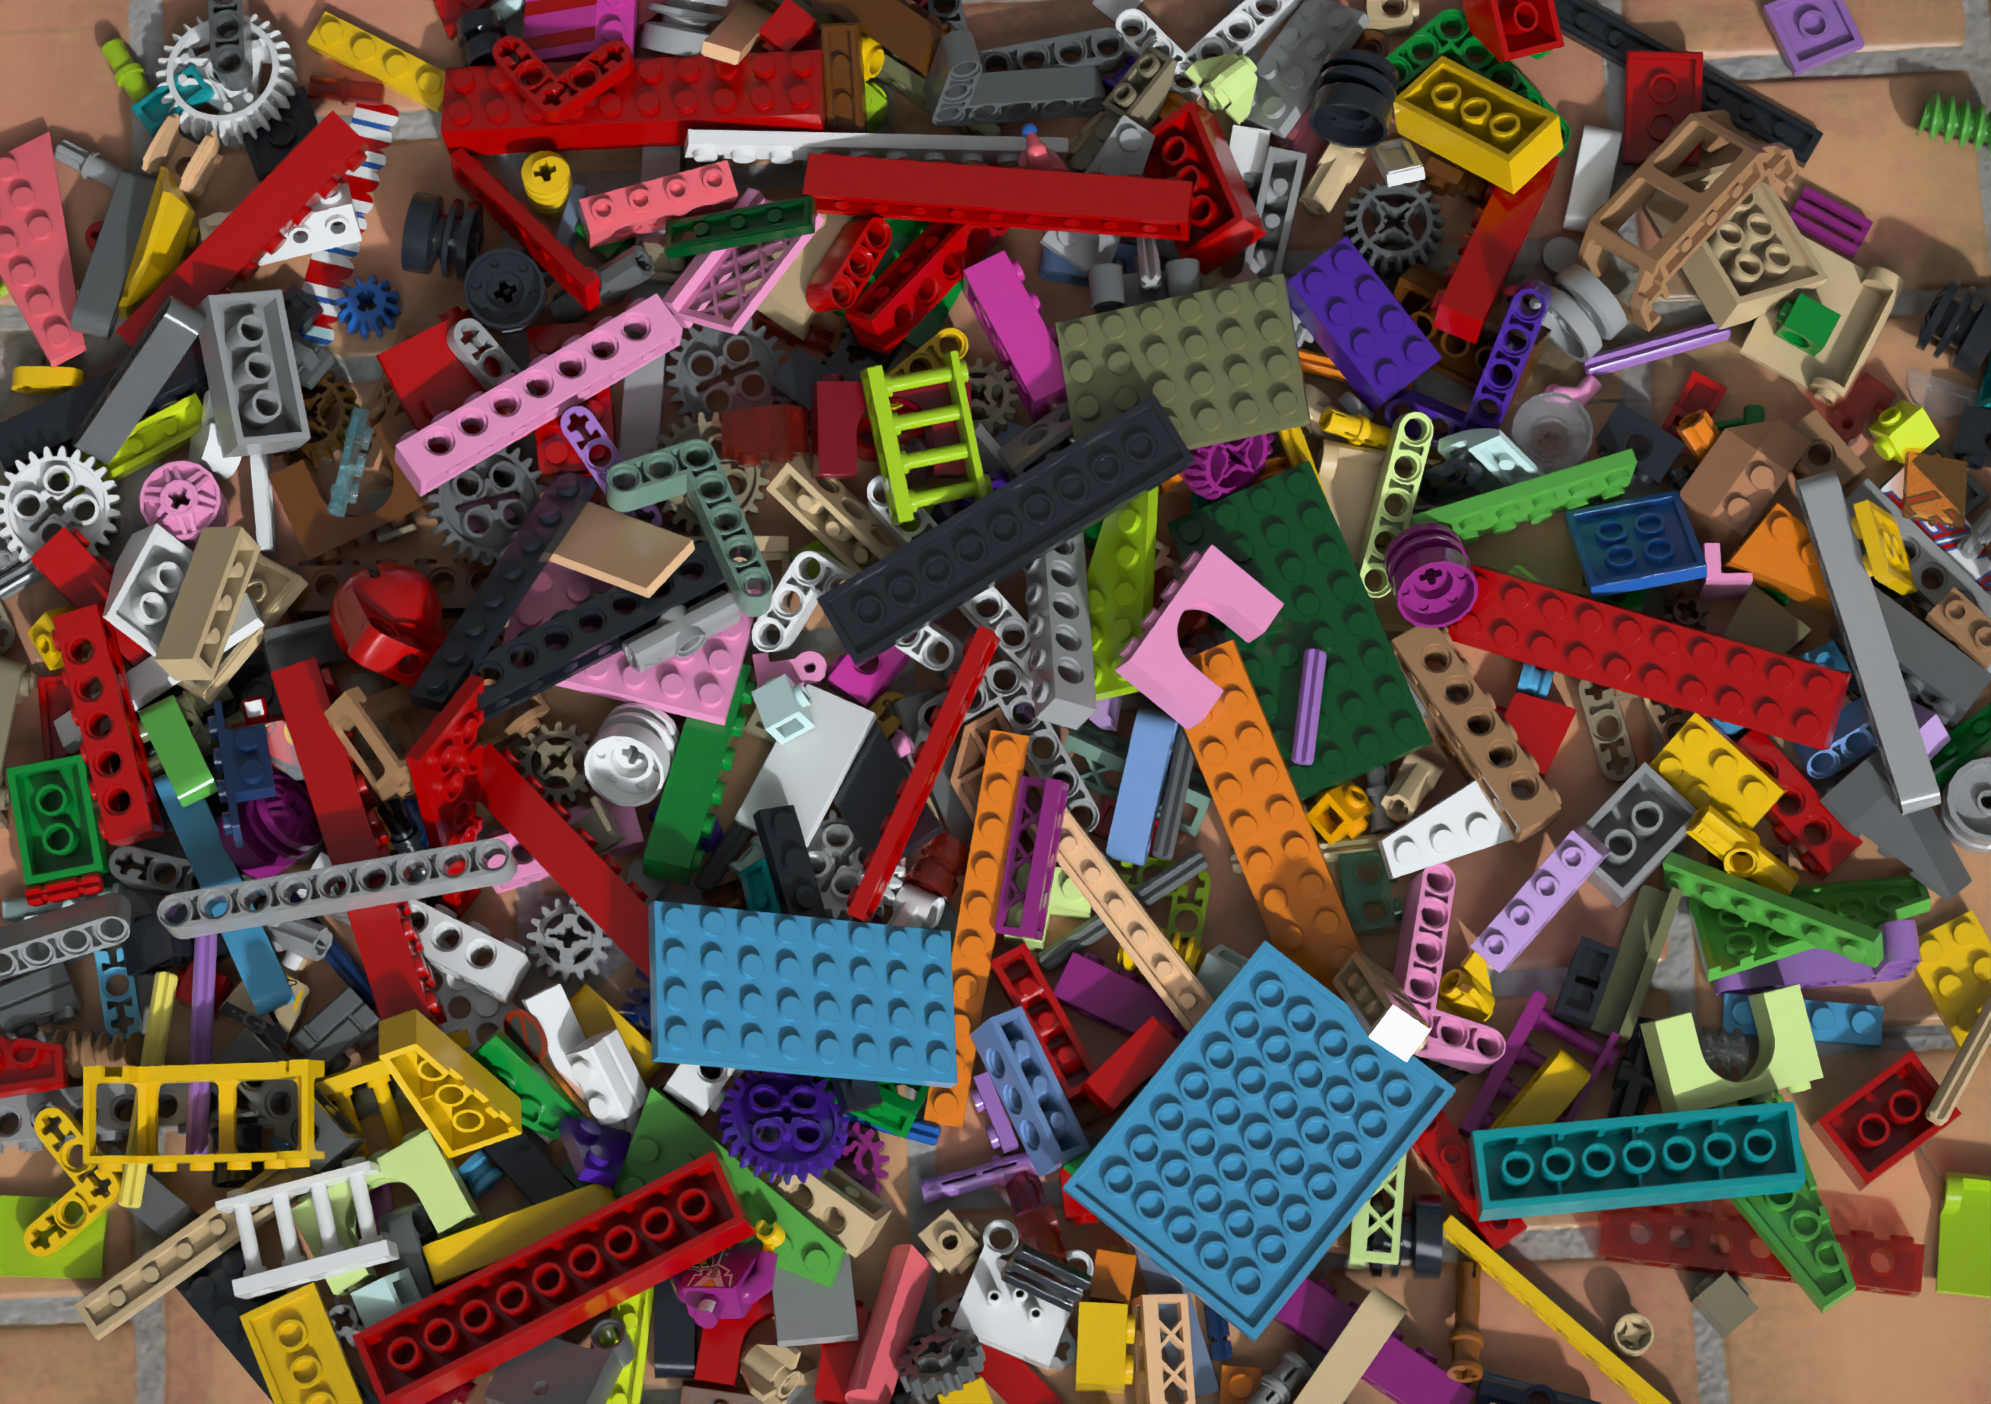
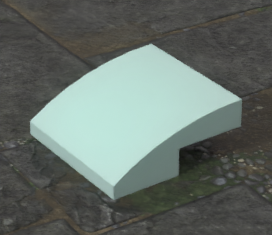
(1501, 458)

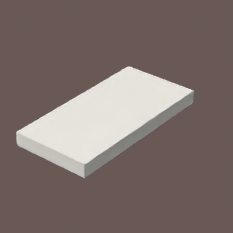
(812, 765)

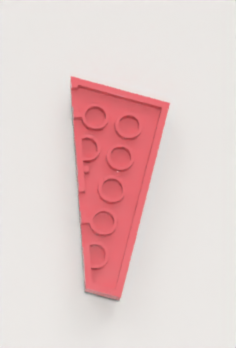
(37, 249)

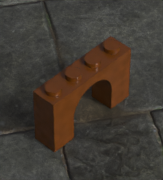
(325, 533)

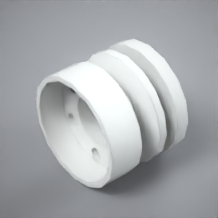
(632, 754)

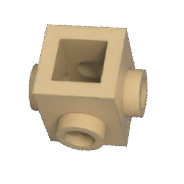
(942, 1234)

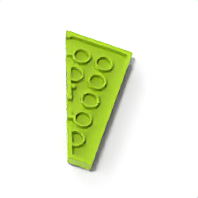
(1121, 588)

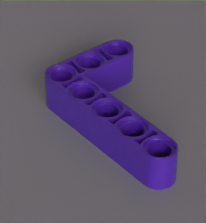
(1490, 384)

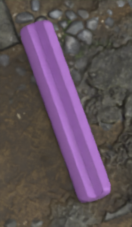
(1308, 706)

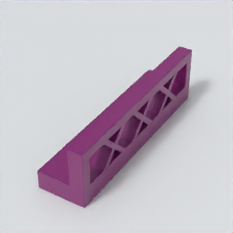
(1041, 859)

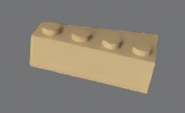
(787, 299)

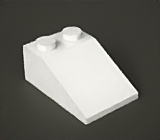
(147, 585)

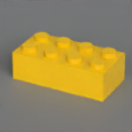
(1478, 124)

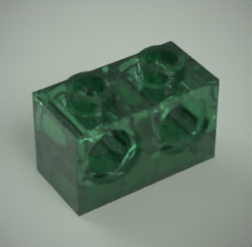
(1359, 894)

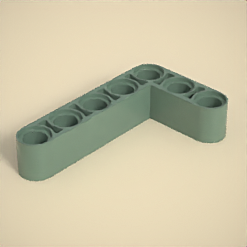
(711, 512)

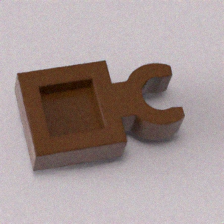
(1446, 179)

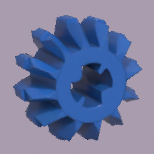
(368, 321)

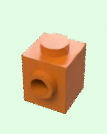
(1113, 1275)

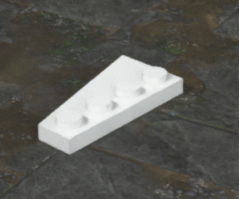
(1446, 831)

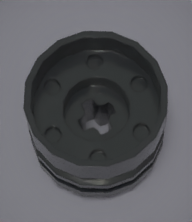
(1354, 98)
(434, 235)
(483, 284)
(1958, 326)
(1419, 1240)

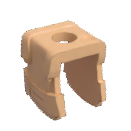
(171, 148)

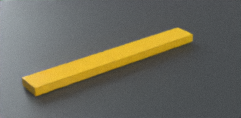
(1551, 1314)

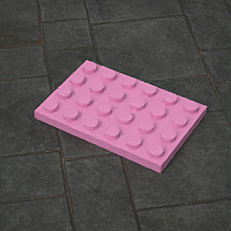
(686, 686)

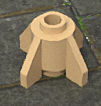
(773, 1371)

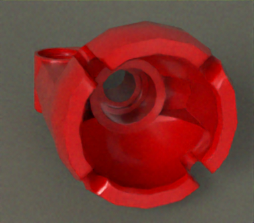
(388, 621)

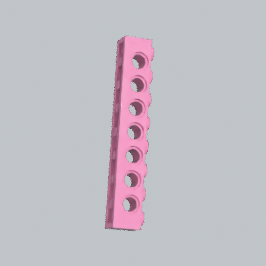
(430, 469)

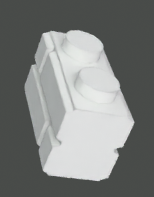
(608, 1077)

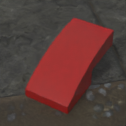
(1697, 394)

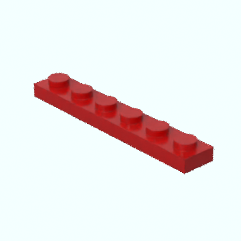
(520, 224)

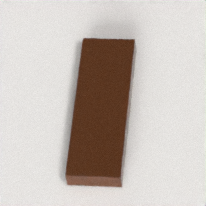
(844, 77)

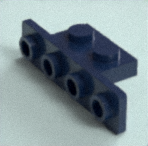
(246, 767)

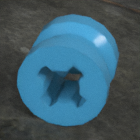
(1534, 681)
(480, 1174)

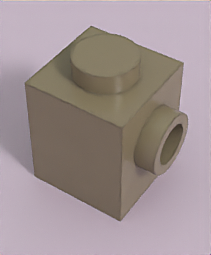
(1724, 1302)

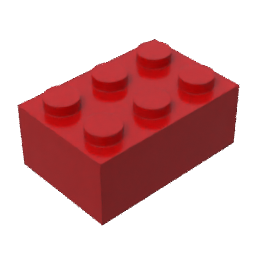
(1881, 1121)

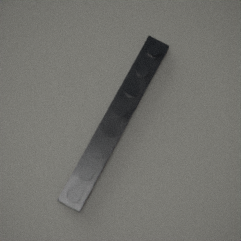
(503, 590)
(800, 896)

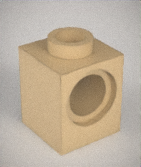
(1391, 25)

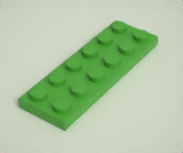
(1535, 499)

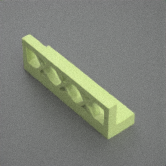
(1359, 1228)

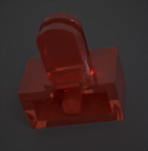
(764, 434)

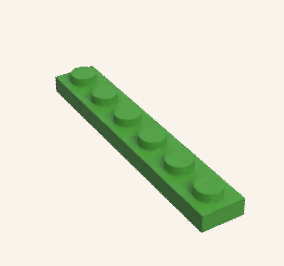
(1774, 910)

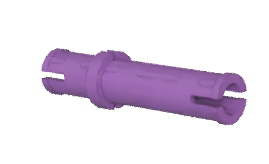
(975, 1177)

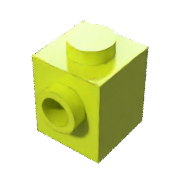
(1902, 430)

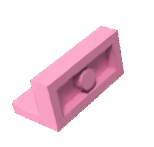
(1717, 584)

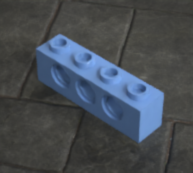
(1030, 1091)

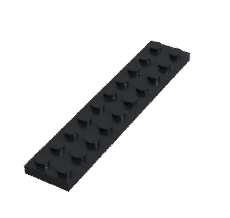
(1006, 530)

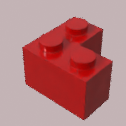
(789, 30)

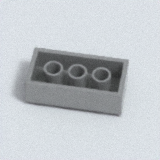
(252, 374)

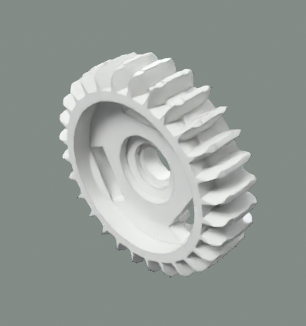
(239, 110)

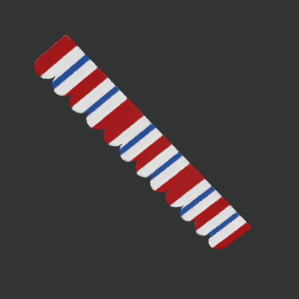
(330, 265)

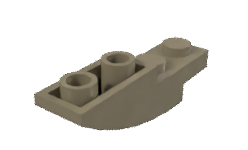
(1137, 96)

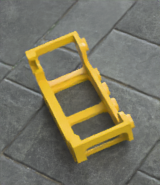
(227, 1077)

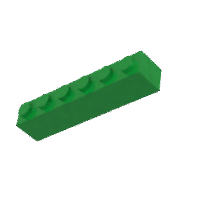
(693, 790)

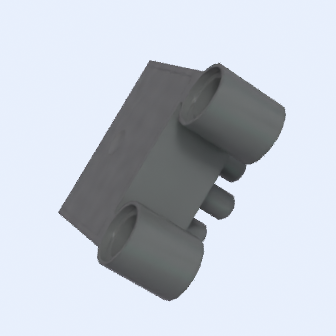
(1116, 289)
(565, 1371)

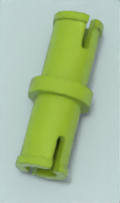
(127, 72)

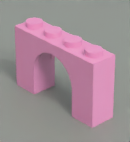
(1155, 659)

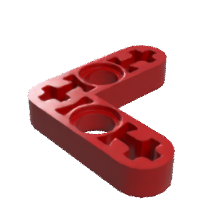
(554, 87)

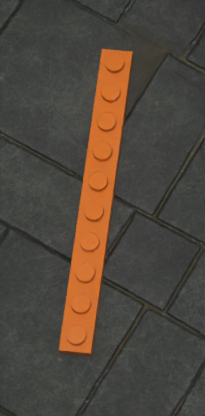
(978, 914)

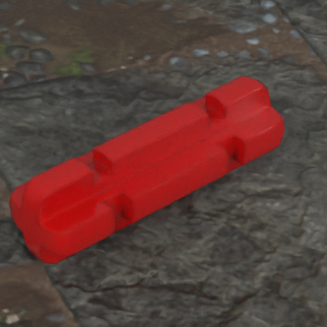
(64, 889)

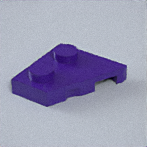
(594, 1150)

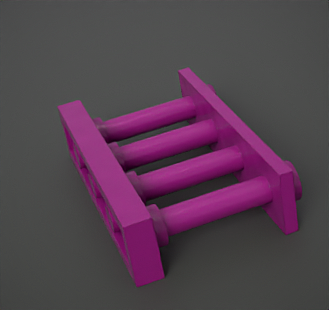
(1519, 1052)

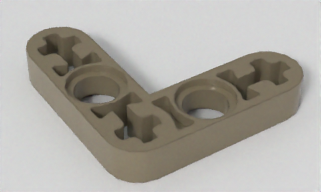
(1596, 710)

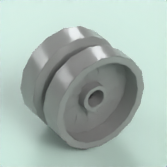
(1581, 313)
(1962, 810)

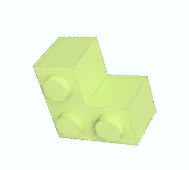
(1064, 902)

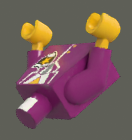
(730, 1280)

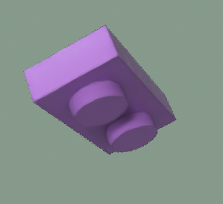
(999, 1131)

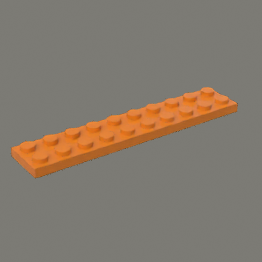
(1269, 823)

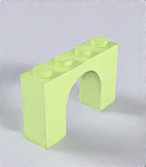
(1784, 1058)
(416, 1163)

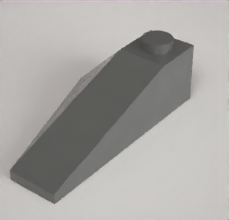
(1867, 807)

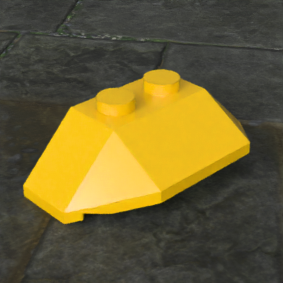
(162, 244)

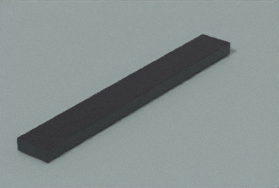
(1748, 113)

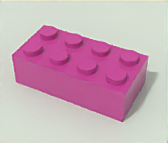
(1017, 332)

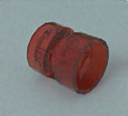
(941, 863)

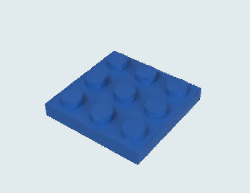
(1635, 544)

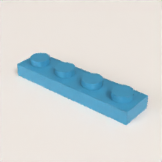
(1828, 1021)

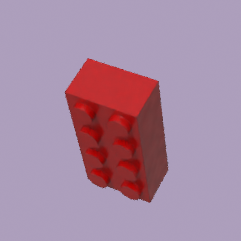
(1223, 213)
(552, 446)

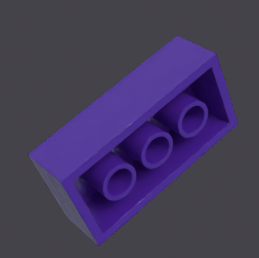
(1360, 324)

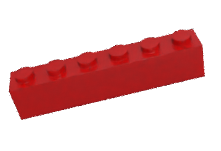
(1489, 255)

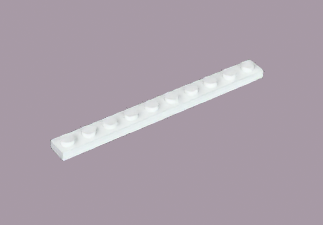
(786, 147)

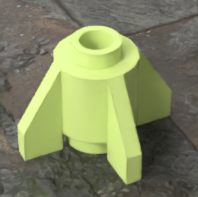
(1228, 82)

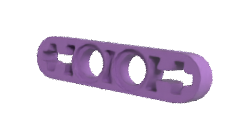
(598, 473)

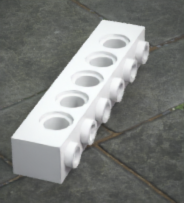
(497, 979)

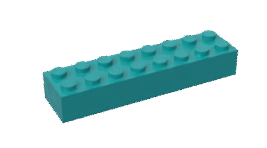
(1636, 1161)

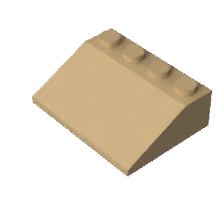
(1749, 260)

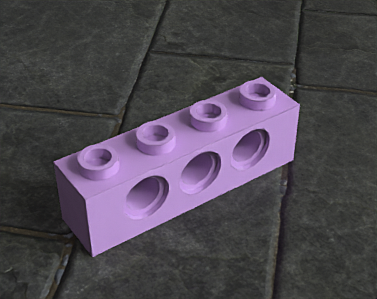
(1540, 898)

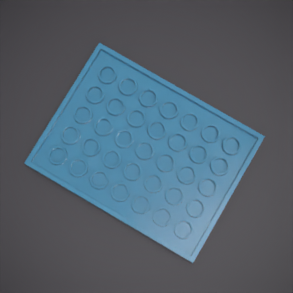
(1258, 1141)

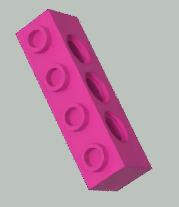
(866, 687)

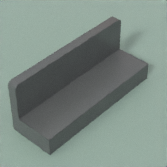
(300, 642)

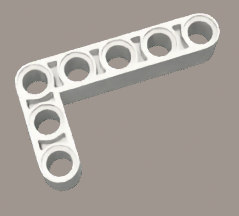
(1217, 41)
(809, 589)

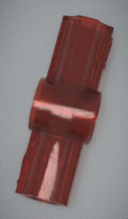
(1035, 1216)

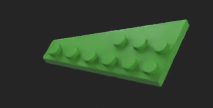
(1800, 1235)

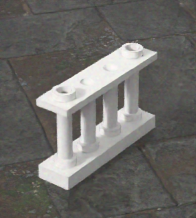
(333, 1259)

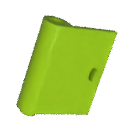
(1964, 1235)

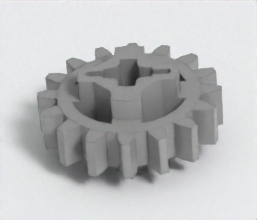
(568, 956)

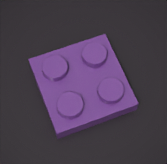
(1812, 31)

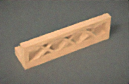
(1148, 1346)

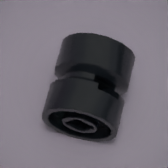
(477, 34)
(248, 1141)

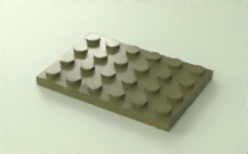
(1212, 358)

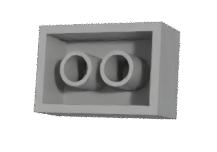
(1640, 829)

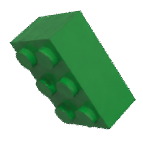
(57, 820)

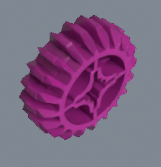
(1227, 466)

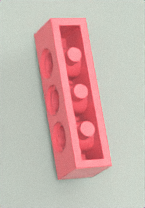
(650, 204)

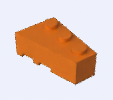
(1782, 559)

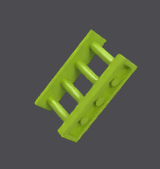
(888, 425)

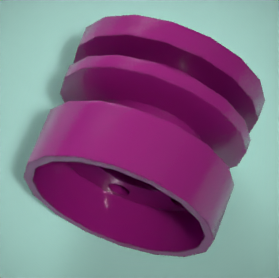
(1430, 575)
(274, 830)

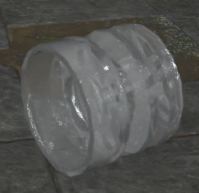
(1556, 420)

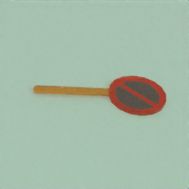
(531, 1038)

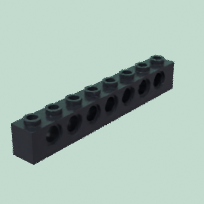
(586, 648)

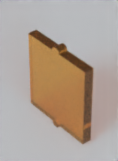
(1934, 489)

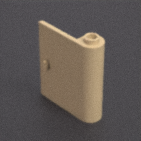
(1864, 303)
(1350, 482)

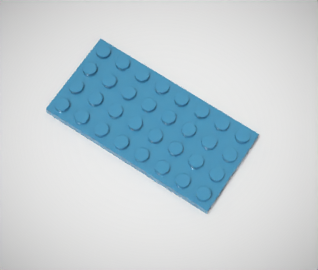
(801, 995)

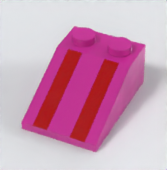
(578, 27)

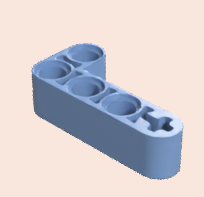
(1142, 786)

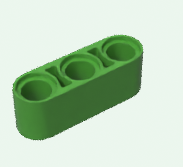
(178, 751)

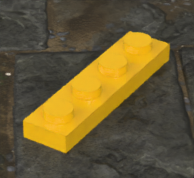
(379, 61)

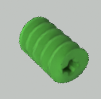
(1956, 121)

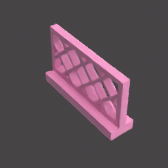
(708, 276)

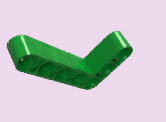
(1456, 49)

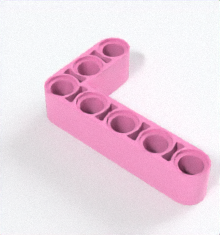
(1426, 975)

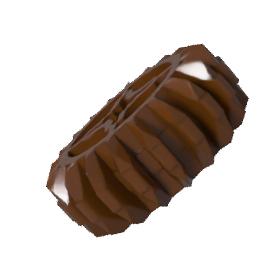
(320, 408)

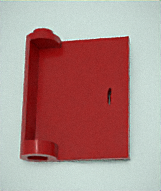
(430, 375)

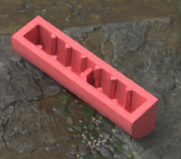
(889, 1327)

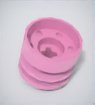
(180, 482)

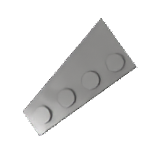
(1120, 155)

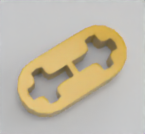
(46, 380)

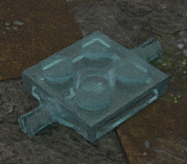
(351, 464)

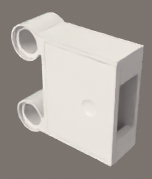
(1007, 1315)

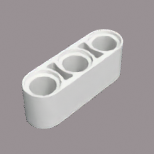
(1592, 176)

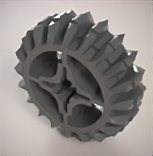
(1376, 203)

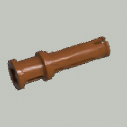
(1466, 1338)

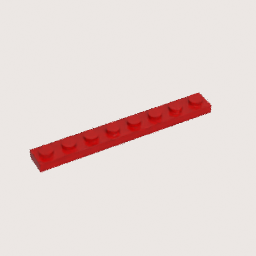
(929, 761)

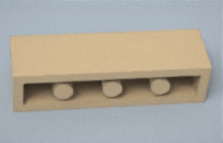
(207, 603)

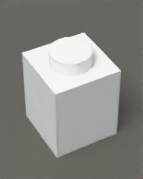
(1250, 152)

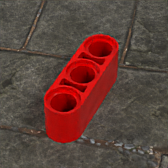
(848, 264)

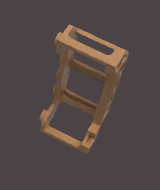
(1705, 209)
(357, 712)

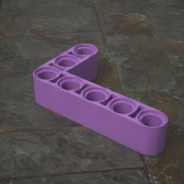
(1825, 968)

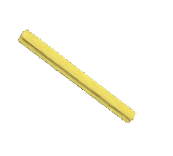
(152, 1055)

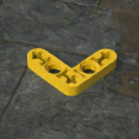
(83, 1192)

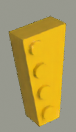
(447, 1086)

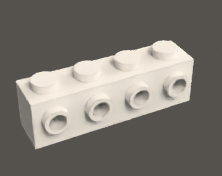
(329, 227)

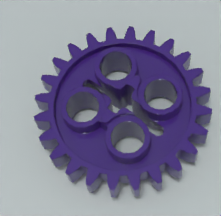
(783, 1125)

